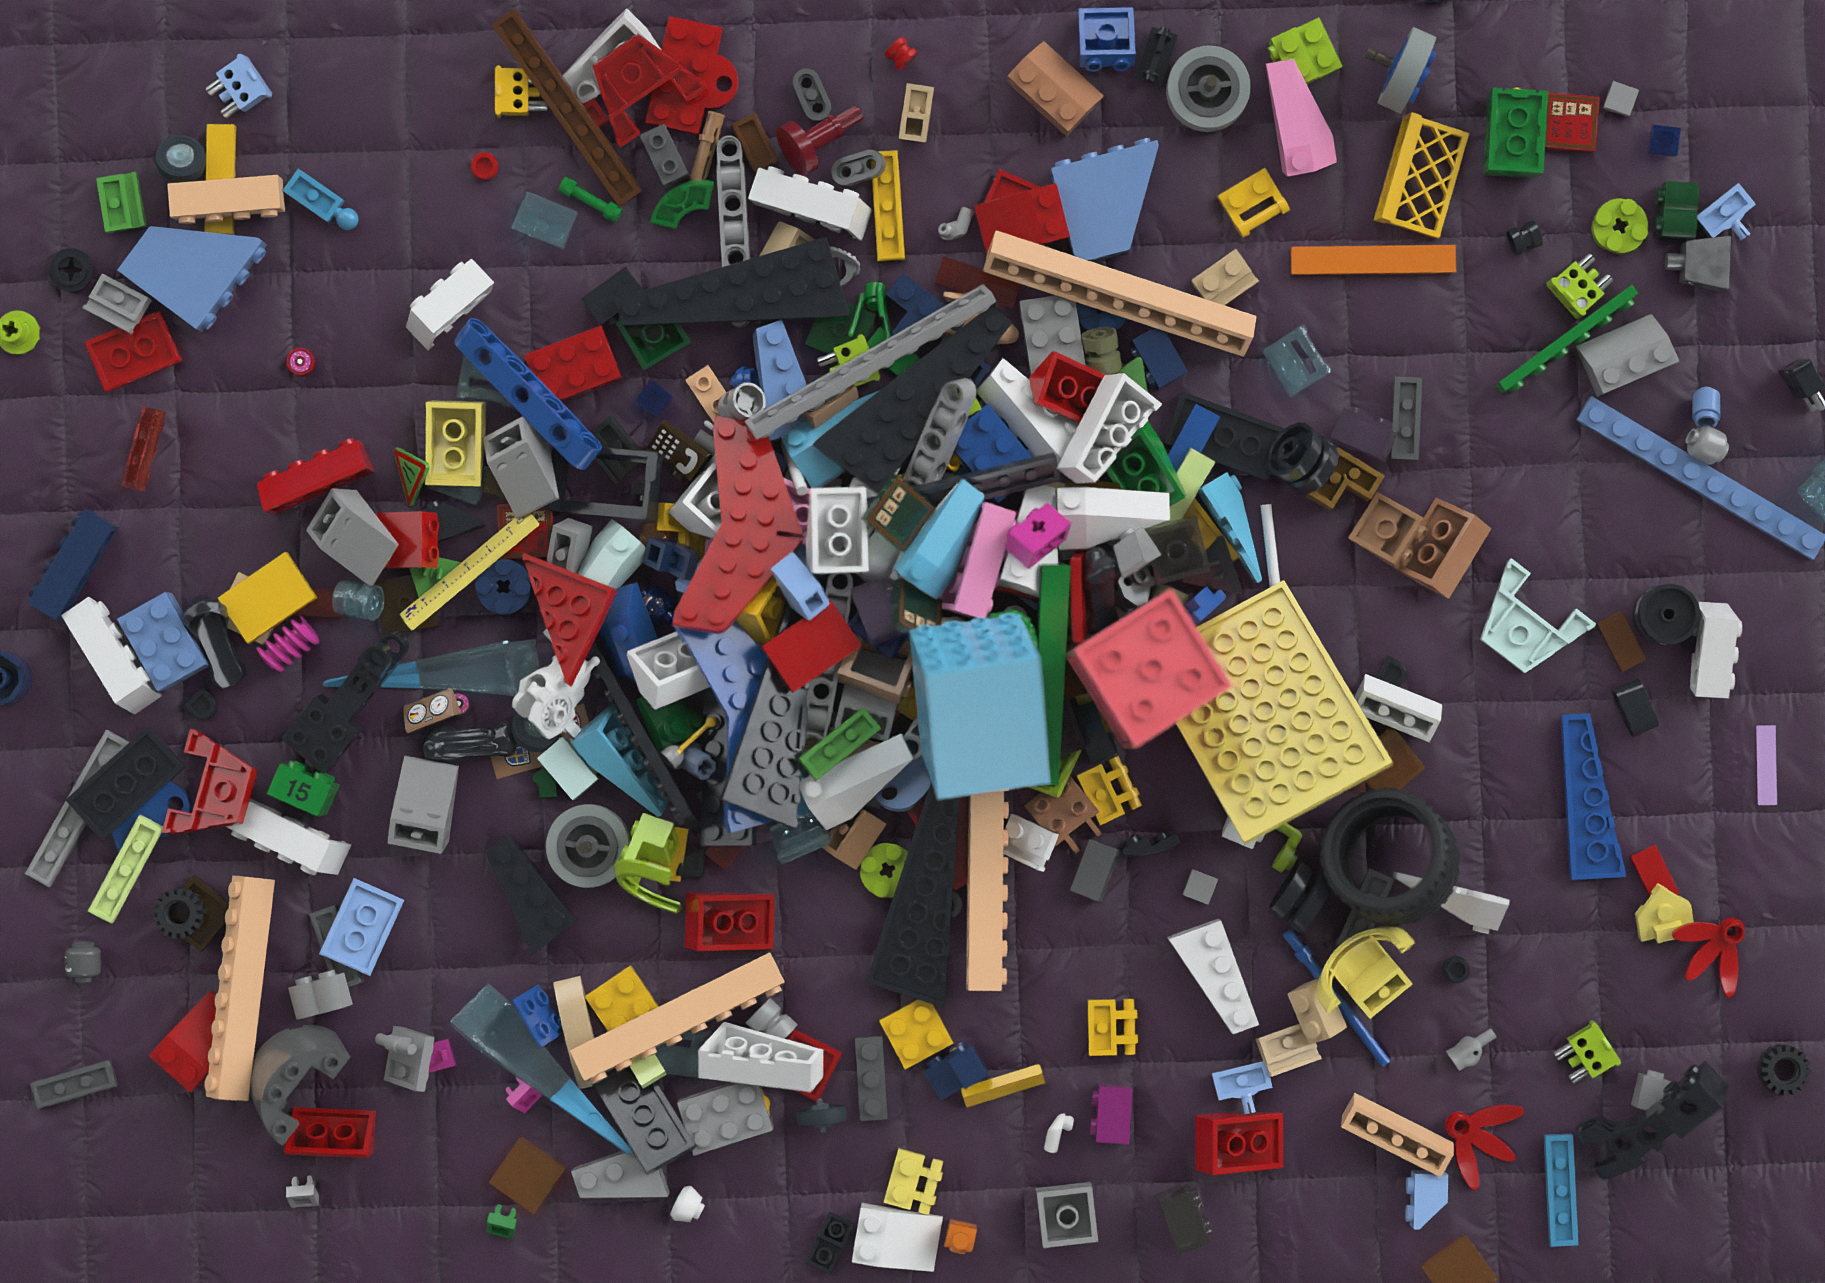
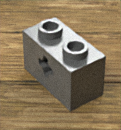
(665, 156)

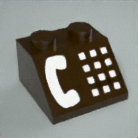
(679, 451)

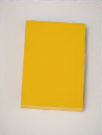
(267, 597)

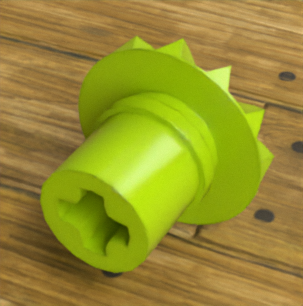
(18, 332)

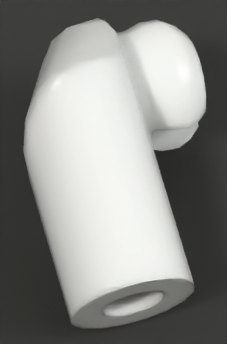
(1055, 1130)

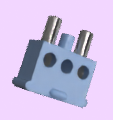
(251, 85)

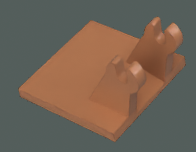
(1064, 813)

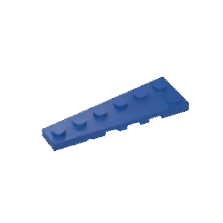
(1589, 821)

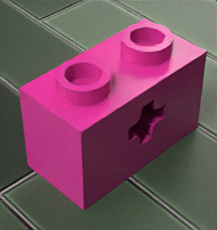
(1037, 535)

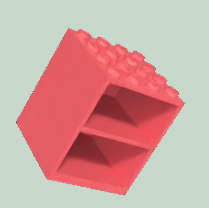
(1148, 670)

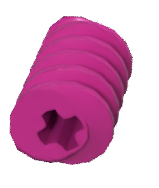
(288, 645)

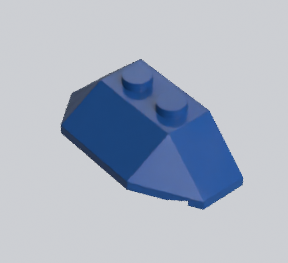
(626, 628)

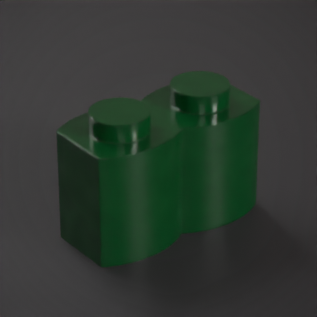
(1677, 210)

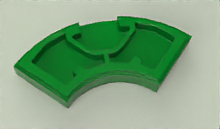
(682, 200)

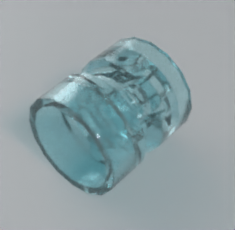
(358, 600)

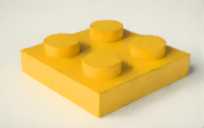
(621, 999)
(916, 1032)

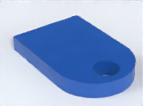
(154, 810)

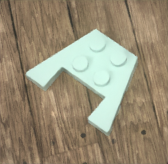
(1519, 632)

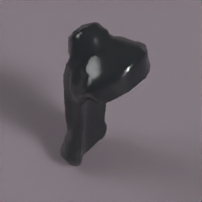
(1099, 577)
(208, 622)
(454, 745)

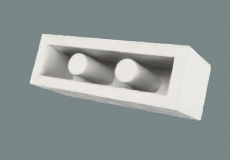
(1398, 708)

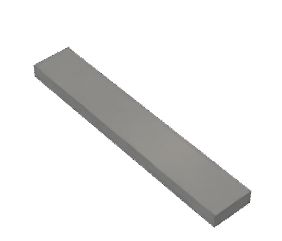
(68, 823)

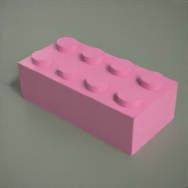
(980, 564)

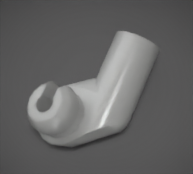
(956, 228)

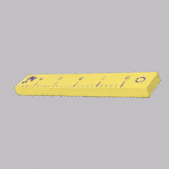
(468, 570)

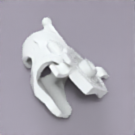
(550, 700)

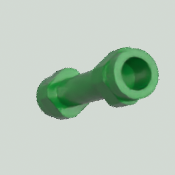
(570, 188)

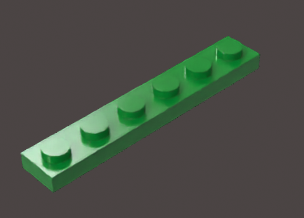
(1558, 348)

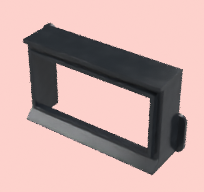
(651, 493)

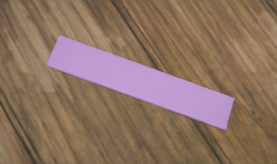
(1766, 765)

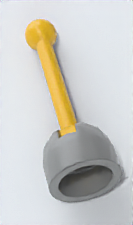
(674, 755)

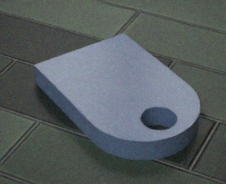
(911, 784)

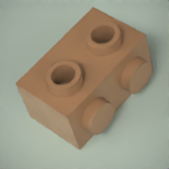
(854, 838)

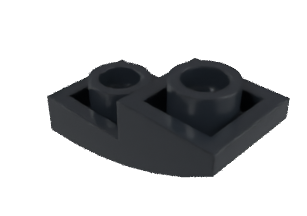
(1096, 735)
(1141, 846)
(829, 1243)

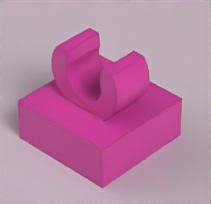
(442, 1056)
(522, 1097)

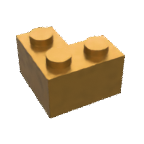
(1348, 475)

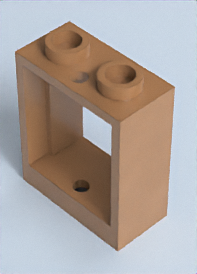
(872, 686)

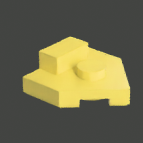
(1662, 915)

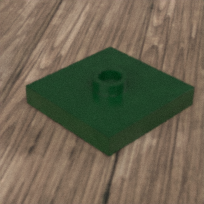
(833, 331)

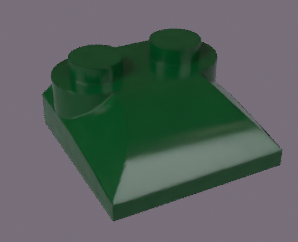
(654, 342)
(671, 722)

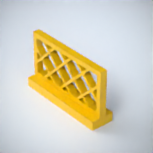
(1398, 174)

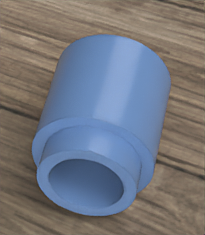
(1706, 407)

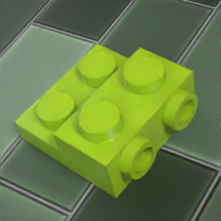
(1309, 49)

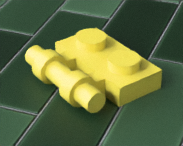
(905, 1178)

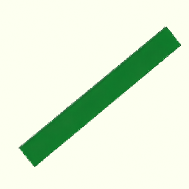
(1052, 655)

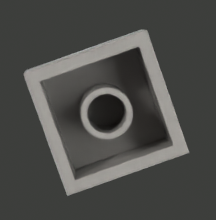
(1066, 1214)

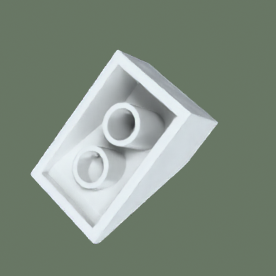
(835, 531)
(896, 1238)

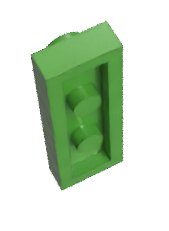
(839, 744)

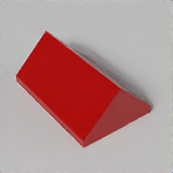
(1064, 385)
(332, 1133)

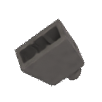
(1703, 263)

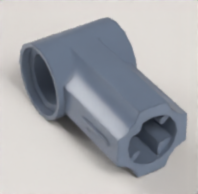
(697, 762)

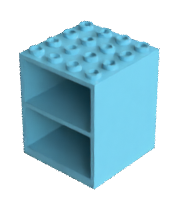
(979, 705)

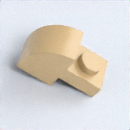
(916, 112)

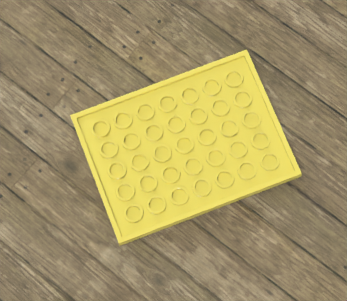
(1287, 724)

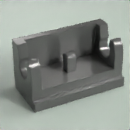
(1095, 870)

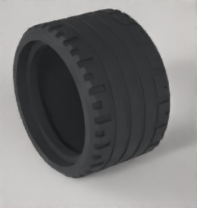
(1349, 825)

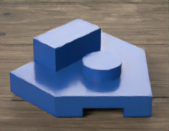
(1203, 604)

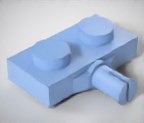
(1726, 213)
(1242, 1083)

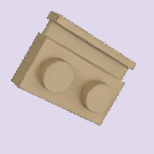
(1225, 279)
(1286, 1050)

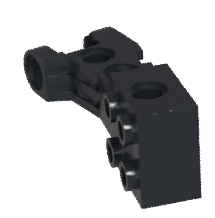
(329, 725)
(1678, 1112)

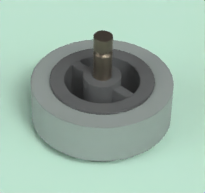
(1208, 88)
(586, 845)

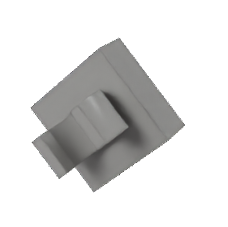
(302, 1195)

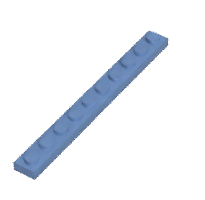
(1701, 478)

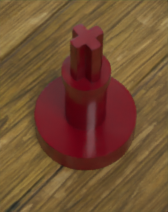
(800, 145)

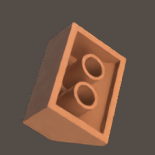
(1054, 88)
(1446, 549)

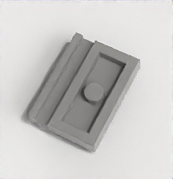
(117, 303)

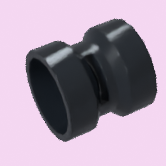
(1526, 236)

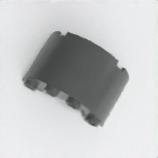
(283, 1063)

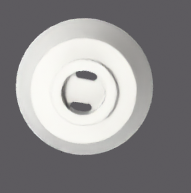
(687, 1205)

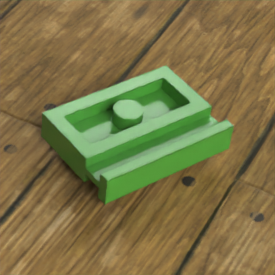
(121, 202)

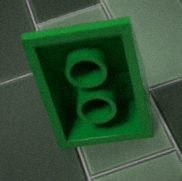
(1146, 466)

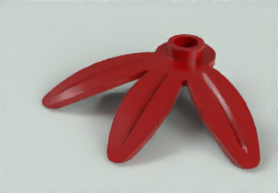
(1718, 942)
(1470, 1132)

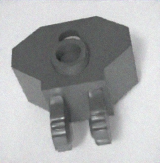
(1134, 589)

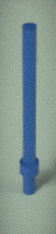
(1304, 955)

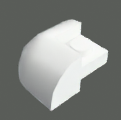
(881, 560)

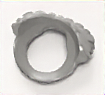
(851, 264)

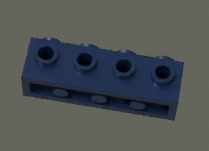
(73, 564)

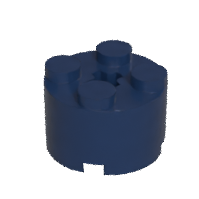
(489, 587)
(16, 678)

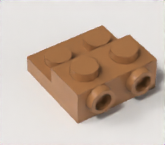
(1389, 531)

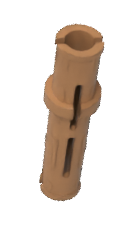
(707, 146)

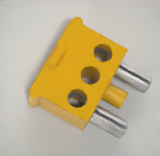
(505, 97)

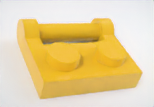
(1248, 195)

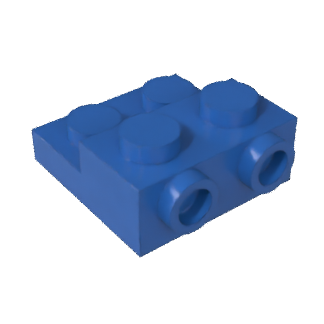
(1106, 38)

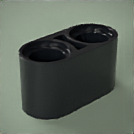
(1635, 707)

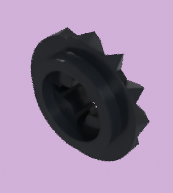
(62, 261)

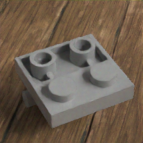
(407, 1057)

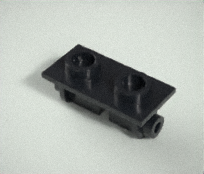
(1156, 56)

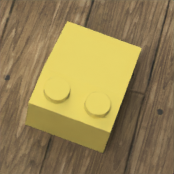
(455, 442)

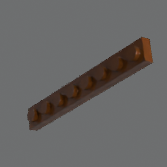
(567, 107)

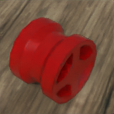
(900, 53)

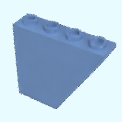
(1104, 198)
(192, 269)

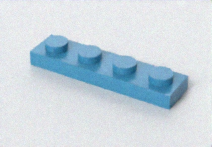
(1560, 1190)

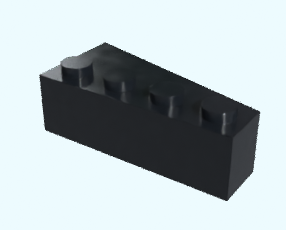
(531, 897)

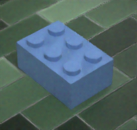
(163, 642)

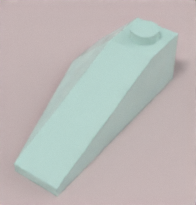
(612, 556)

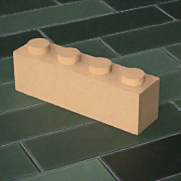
(226, 198)
(1397, 1135)

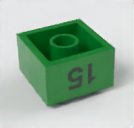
(303, 788)

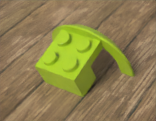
(655, 842)

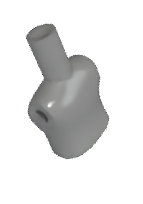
(1469, 1049)

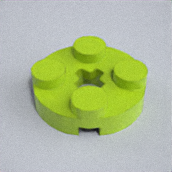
(1627, 212)
(872, 864)

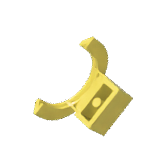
(1365, 970)

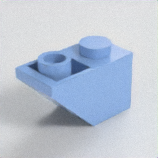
(799, 587)
(1427, 1196)

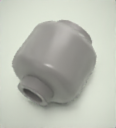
(1707, 444)

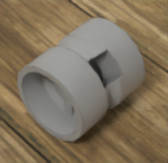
(742, 402)
(770, 1021)

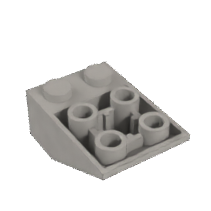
(522, 466)
(352, 534)
(881, 710)
(423, 805)

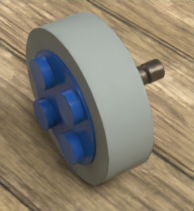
(1405, 69)

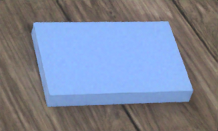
(361, 926)

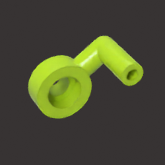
(1286, 857)

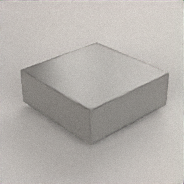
(1620, 99)
(1200, 886)

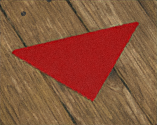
(571, 610)

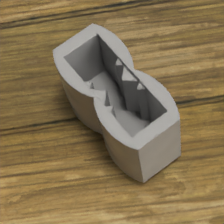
(320, 995)

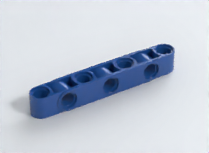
(542, 407)

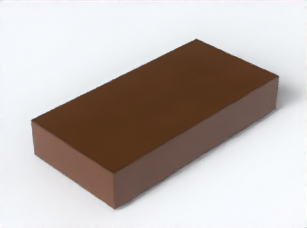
(755, 143)
(1621, 641)

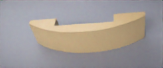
(574, 1019)

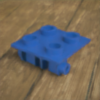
(538, 1015)

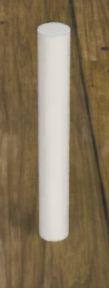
(796, 474)
(1270, 544)

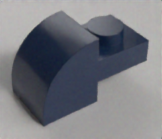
(671, 557)

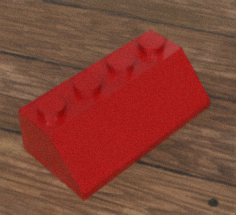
(314, 477)

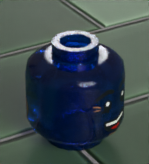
(660, 605)

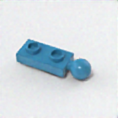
(320, 200)

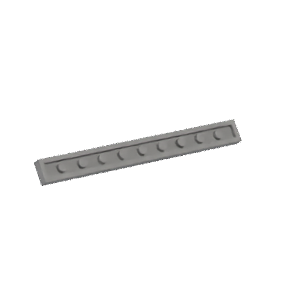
(864, 365)

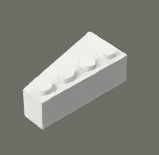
(810, 201)
(1106, 427)
(110, 655)
(1214, 967)

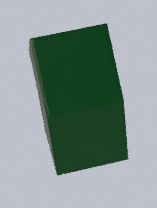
(547, 784)

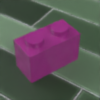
(1112, 1113)

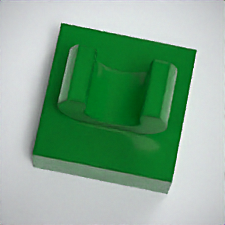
(502, 1225)

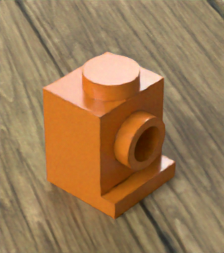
(960, 1236)

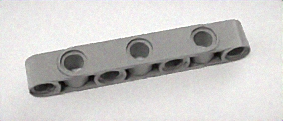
(733, 224)
(946, 423)
(821, 708)

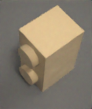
(1313, 1018)

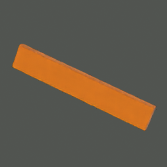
(1373, 260)

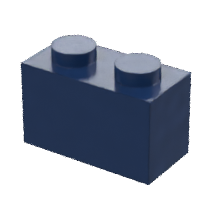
(1159, 358)

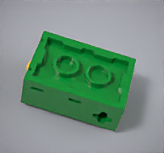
(1515, 132)

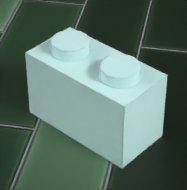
(568, 768)

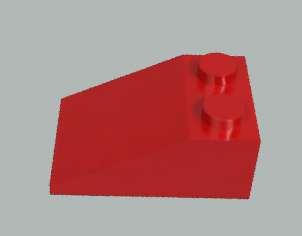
(1029, 215)
(729, 921)
(187, 1045)
(1238, 1142)

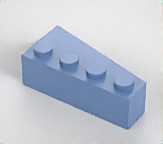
(777, 370)

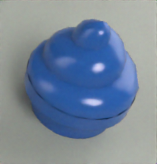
(744, 375)

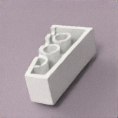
(1012, 399)
(291, 840)
(759, 1059)

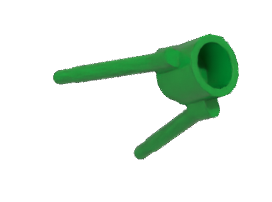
(875, 299)

